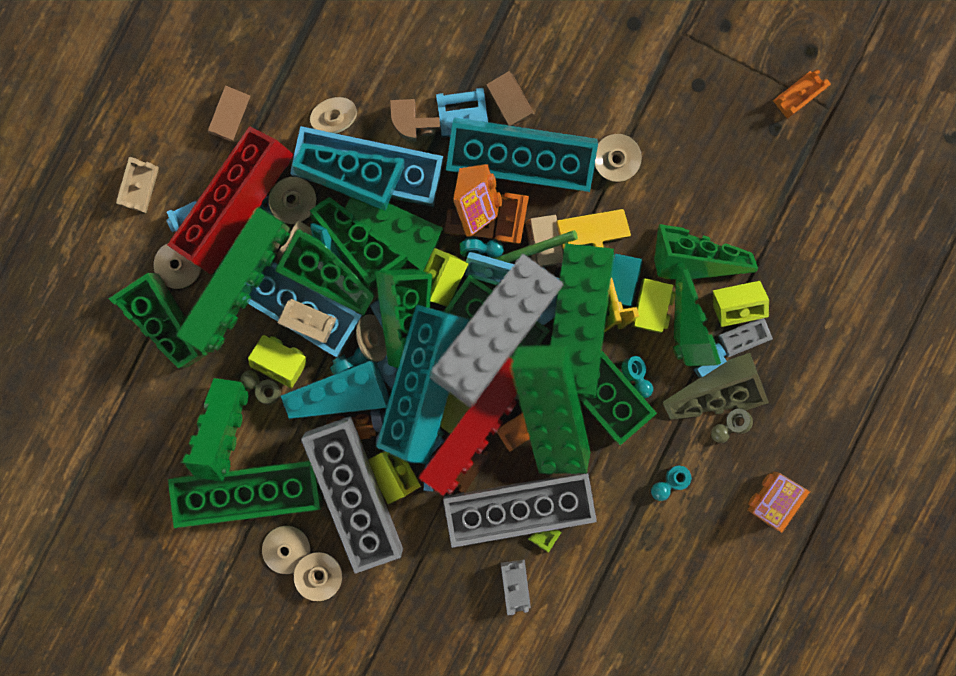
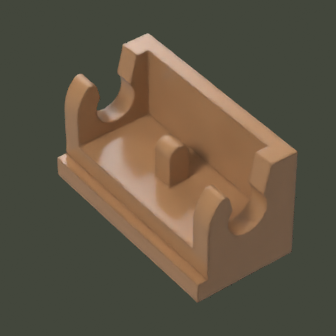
(510, 99)
(228, 113)

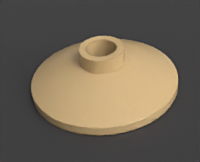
(333, 115)
(623, 147)
(299, 207)
(176, 278)
(371, 338)
(287, 537)
(309, 585)

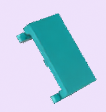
(626, 278)

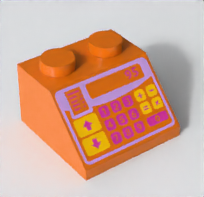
(476, 198)
(777, 501)

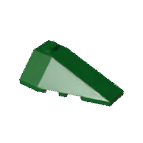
(698, 255)
(317, 268)
(691, 337)

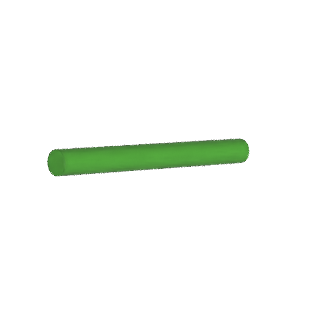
(539, 247)

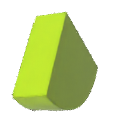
(545, 539)

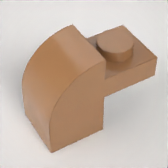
(405, 121)

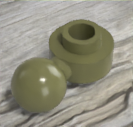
(252, 381)
(721, 433)

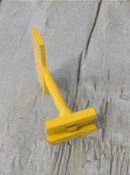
(595, 230)

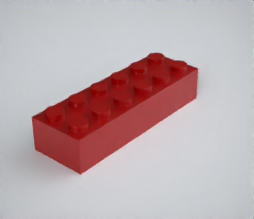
(231, 199)
(471, 432)

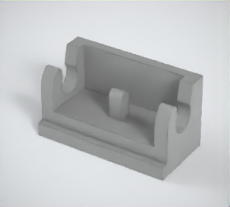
(515, 586)

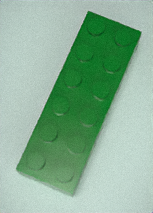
(234, 281)
(583, 311)
(551, 409)
(245, 494)

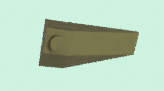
(726, 387)

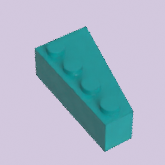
(351, 173)
(345, 392)

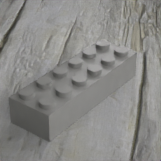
(496, 330)
(352, 494)
(519, 509)

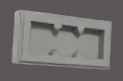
(745, 337)

